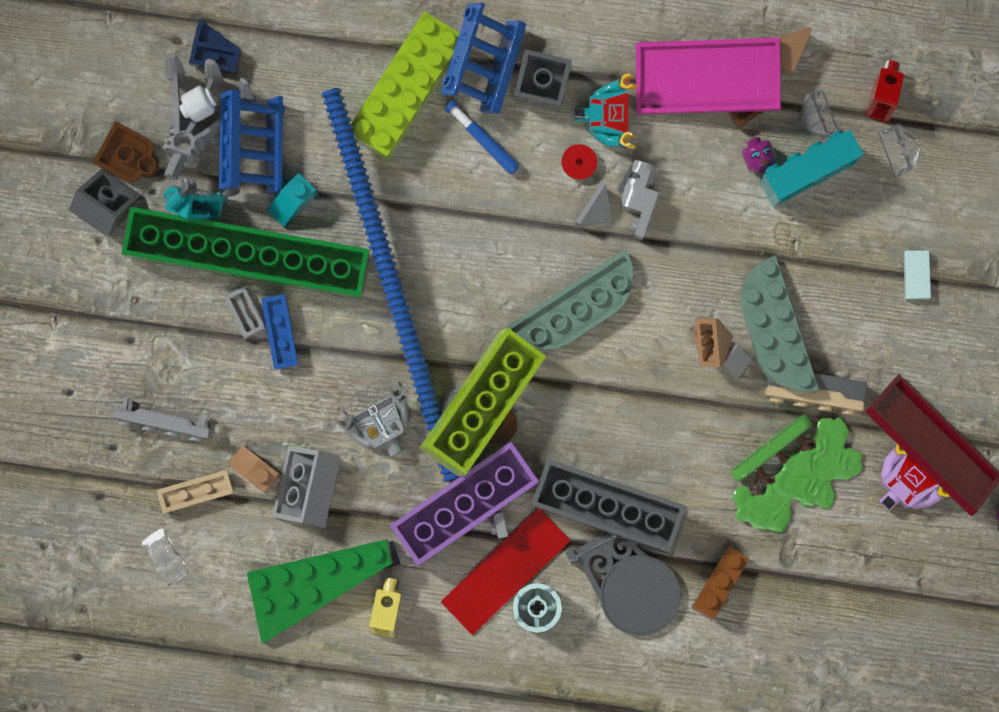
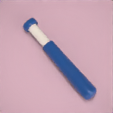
(498, 153)

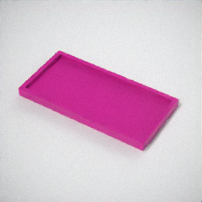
(708, 76)

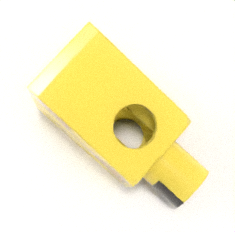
(385, 619)

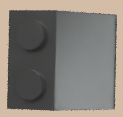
(104, 202)

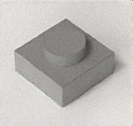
(498, 526)

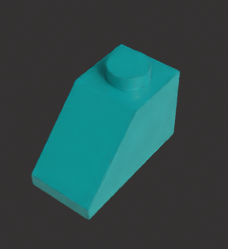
(292, 200)

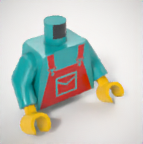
(609, 113)

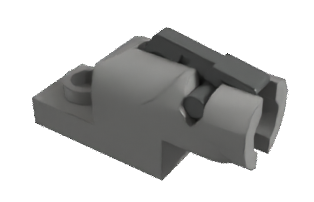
(638, 196)

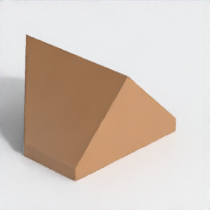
(711, 341)

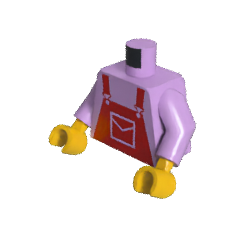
(907, 483)

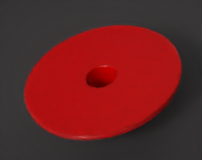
(579, 161)

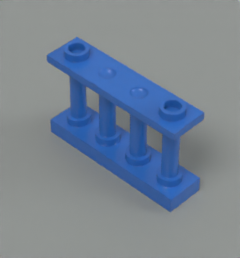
(503, 65)
(230, 147)

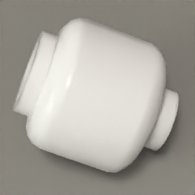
(198, 103)

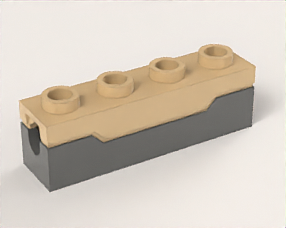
(832, 393)

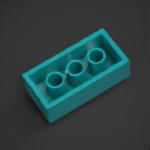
(811, 168)

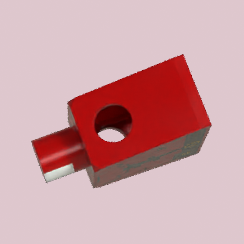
(885, 92)

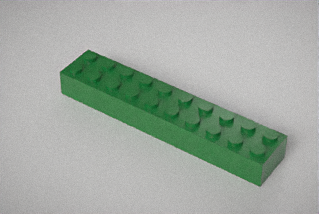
(246, 253)

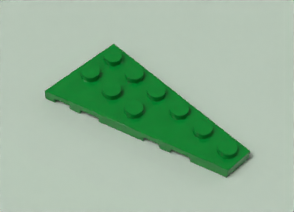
(301, 587)

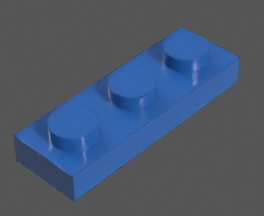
(279, 332)

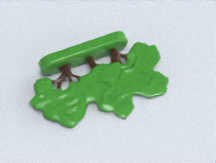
(803, 475)

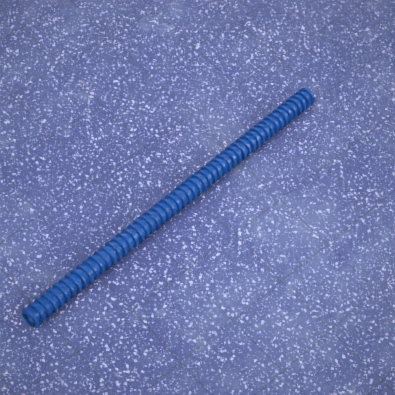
(384, 261)

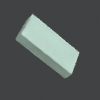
(917, 275)

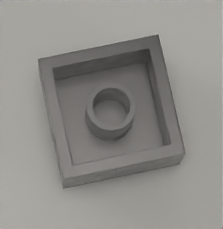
(542, 80)

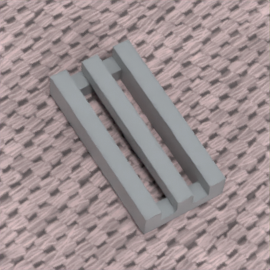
(254, 331)

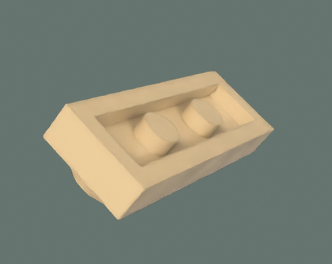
(195, 491)

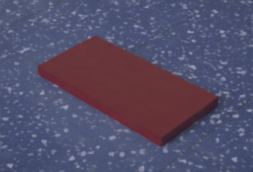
(934, 444)

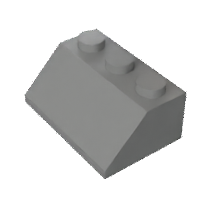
(306, 486)

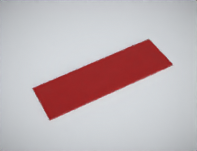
(505, 571)

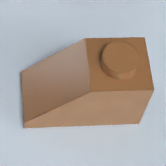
(792, 48)
(254, 469)

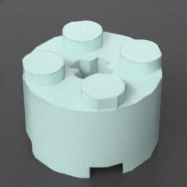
(547, 618)

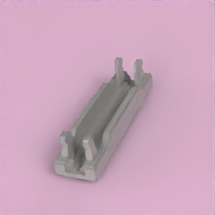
(172, 424)

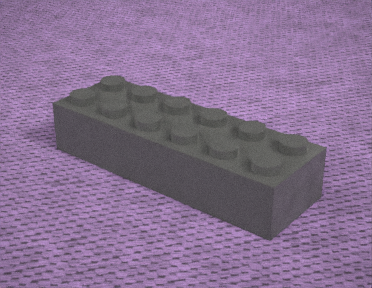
(610, 507)

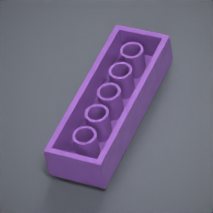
(464, 504)

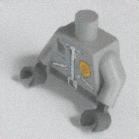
(380, 423)

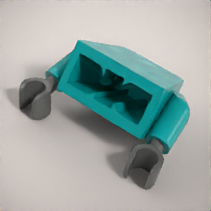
(194, 202)

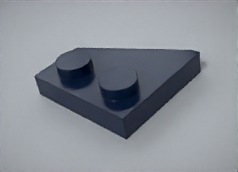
(213, 46)

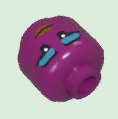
(758, 155)

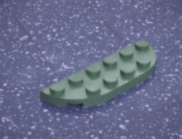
(578, 306)
(775, 329)

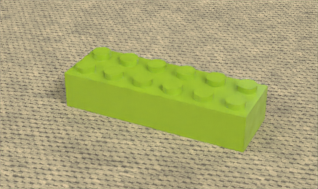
(405, 86)
(482, 402)

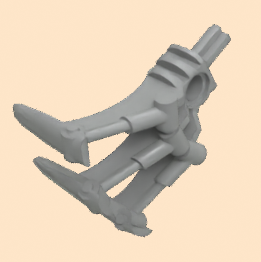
(196, 133)

